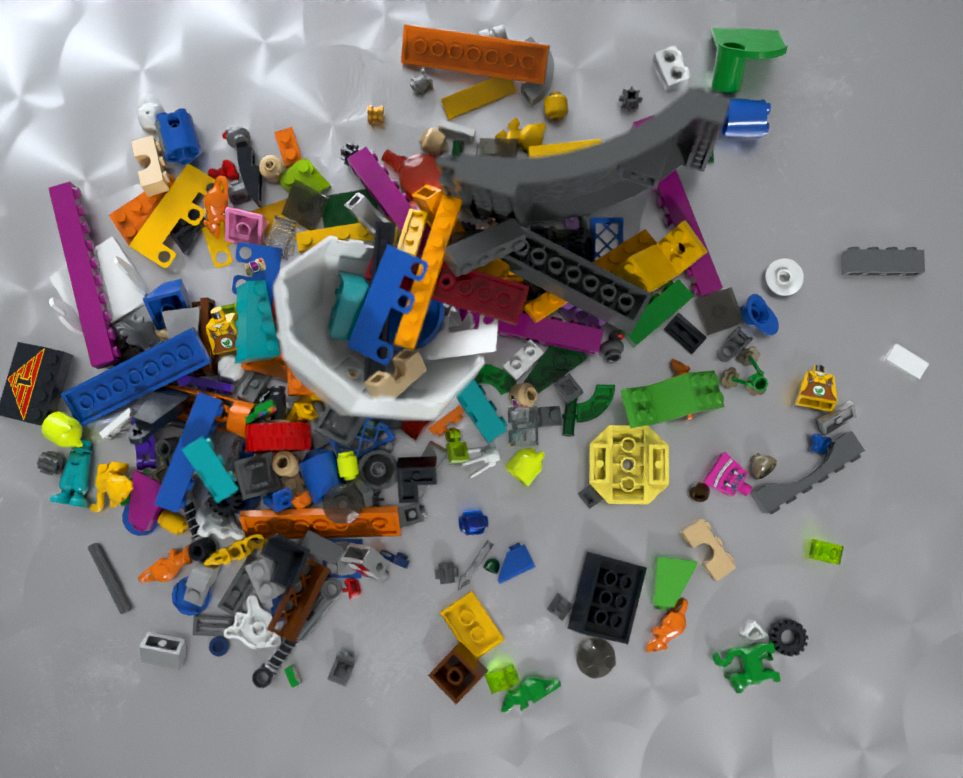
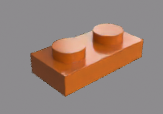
(288, 146)
(441, 425)

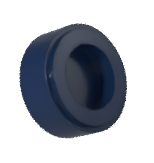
(219, 646)

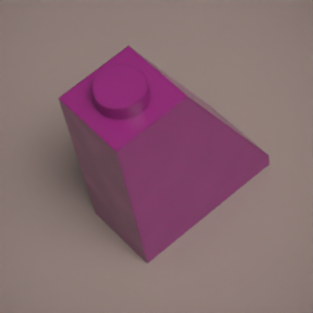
(142, 510)

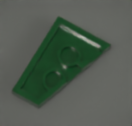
(552, 365)

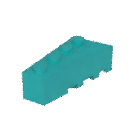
(255, 324)

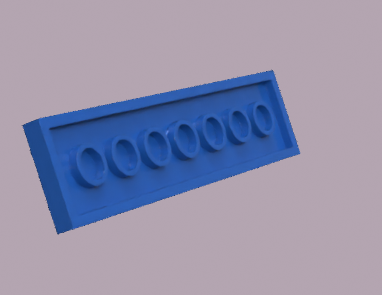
(137, 377)

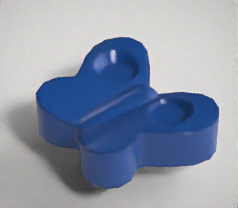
(820, 443)

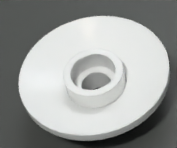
(790, 270)

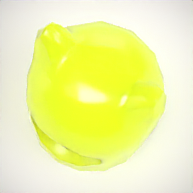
(62, 430)
(525, 465)

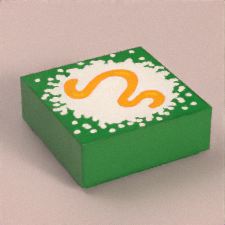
(293, 676)

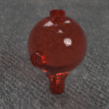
(414, 170)

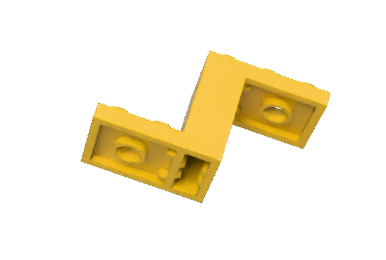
(663, 260)

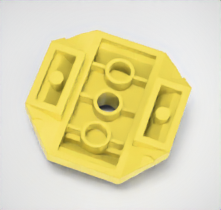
(649, 464)

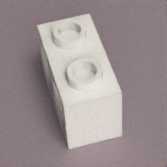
(666, 70)
(523, 360)

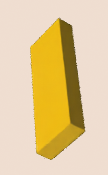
(413, 231)

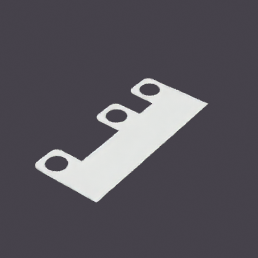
(461, 342)

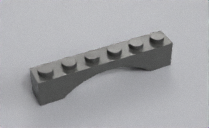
(839, 452)

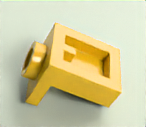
(302, 412)

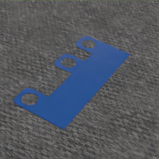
(272, 260)
(379, 300)

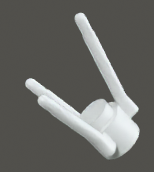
(489, 456)

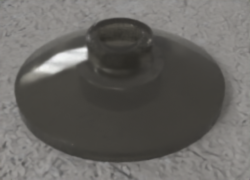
(342, 493)

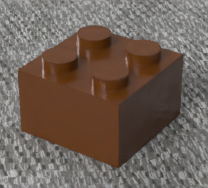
(458, 673)

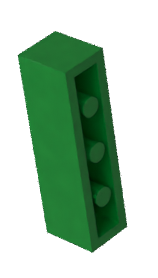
(659, 311)

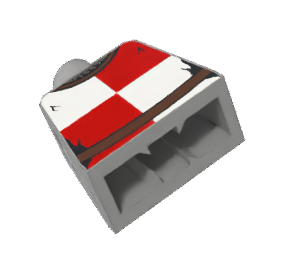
(372, 563)

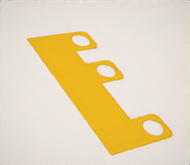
(171, 208)
(220, 245)

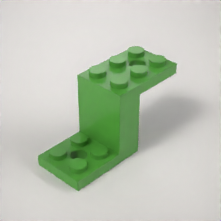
(672, 398)

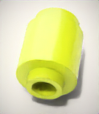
(347, 465)

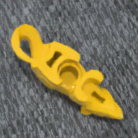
(238, 550)

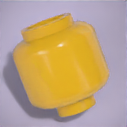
(556, 106)

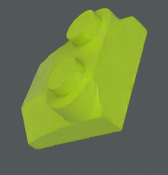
(307, 174)

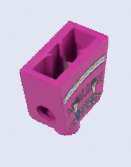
(727, 477)

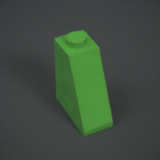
(670, 580)

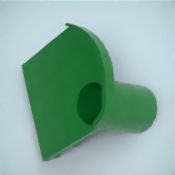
(735, 47)

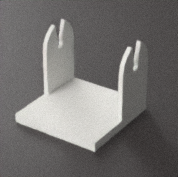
(121, 285)

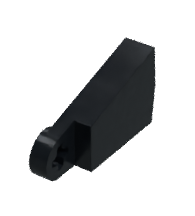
(156, 412)

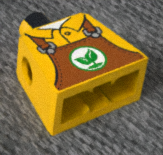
(222, 331)
(817, 390)

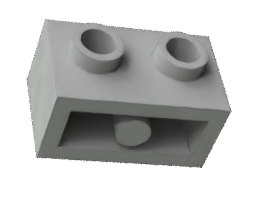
(163, 650)

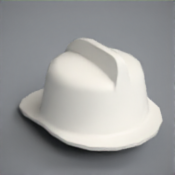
(229, 371)

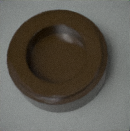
(699, 492)

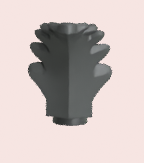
(138, 332)

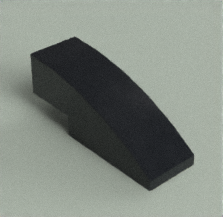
(250, 173)

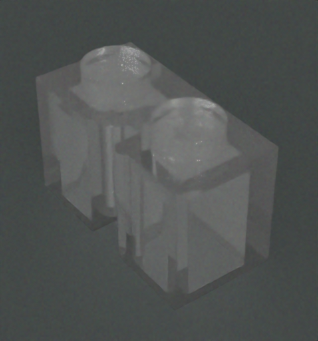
(524, 425)

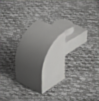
(199, 582)

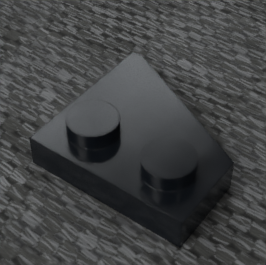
(185, 233)

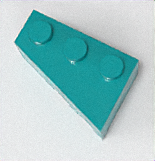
(348, 305)
(210, 468)

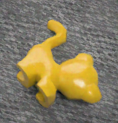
(528, 136)
(112, 480)

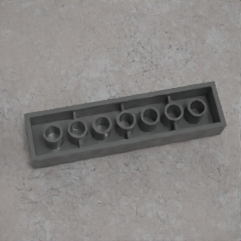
(579, 282)

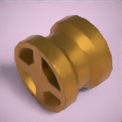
(375, 115)

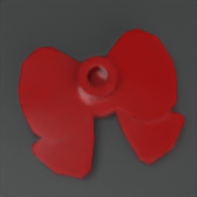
(228, 170)

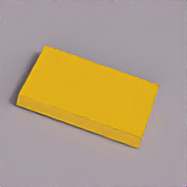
(472, 625)

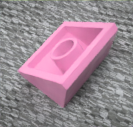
(244, 226)

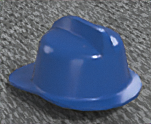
(759, 314)

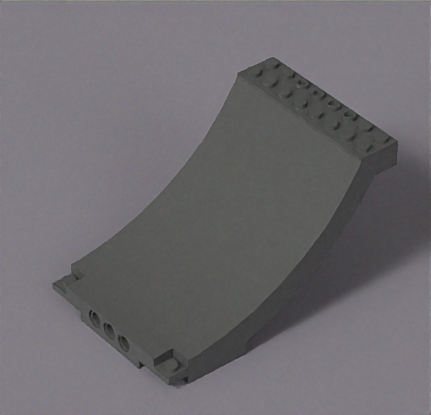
(590, 176)

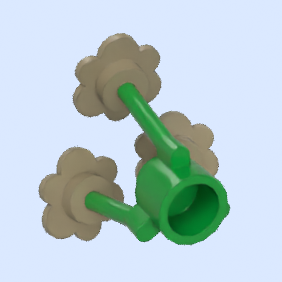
(755, 383)

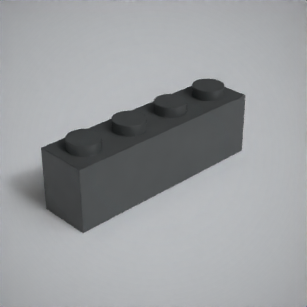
(484, 247)
(883, 262)

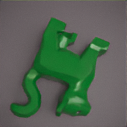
(752, 665)

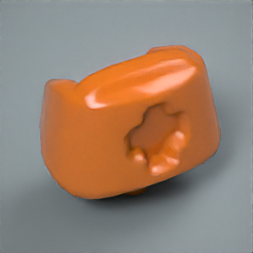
(302, 500)

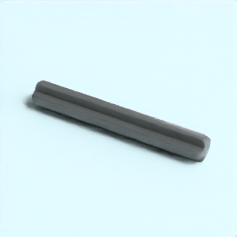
(109, 578)

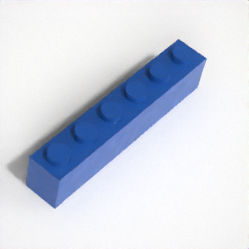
(180, 471)

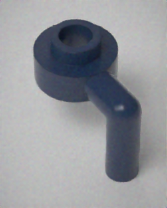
(399, 559)

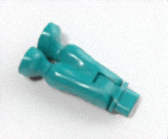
(75, 477)

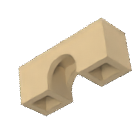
(153, 178)
(408, 368)
(719, 562)

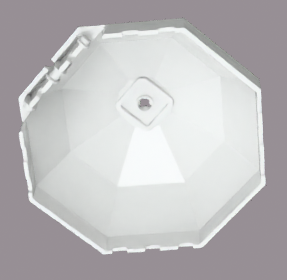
(323, 363)

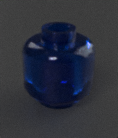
(473, 522)

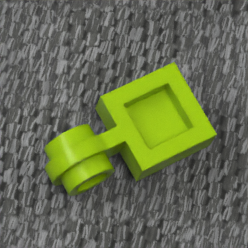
(456, 450)

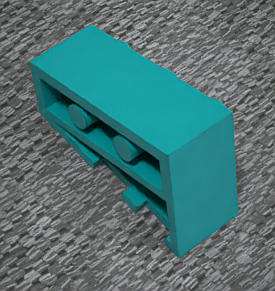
(482, 412)

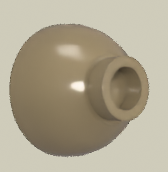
(762, 465)

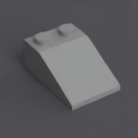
(260, 574)

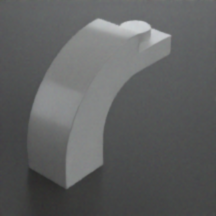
(536, 92)
(366, 213)

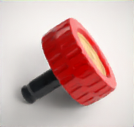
(278, 433)

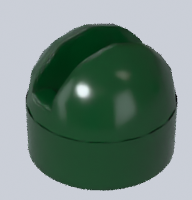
(492, 565)

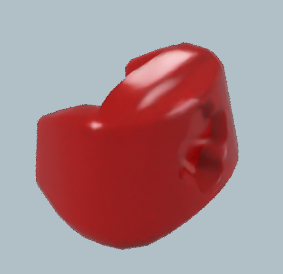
(353, 588)

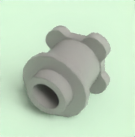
(421, 82)

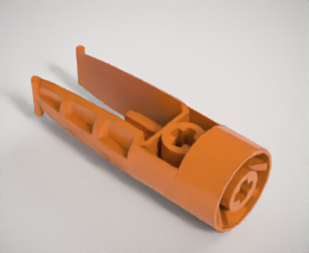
(235, 419)

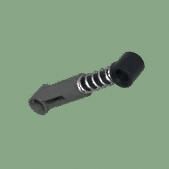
(201, 546)
(272, 665)

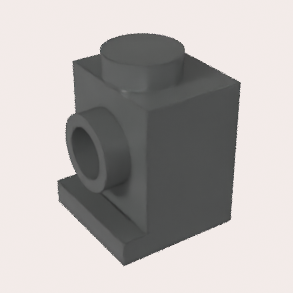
(404, 518)

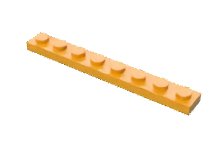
(434, 255)
(548, 302)

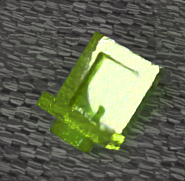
(826, 552)
(502, 679)

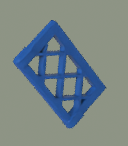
(614, 220)
(376, 444)

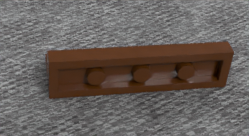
(206, 306)
(302, 602)

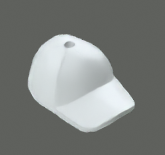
(151, 104)

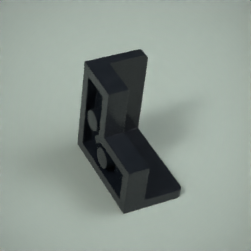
(414, 472)
(289, 559)

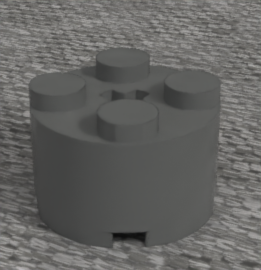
(368, 473)

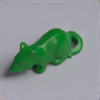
(530, 690)

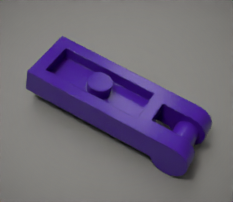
(206, 384)
(145, 449)

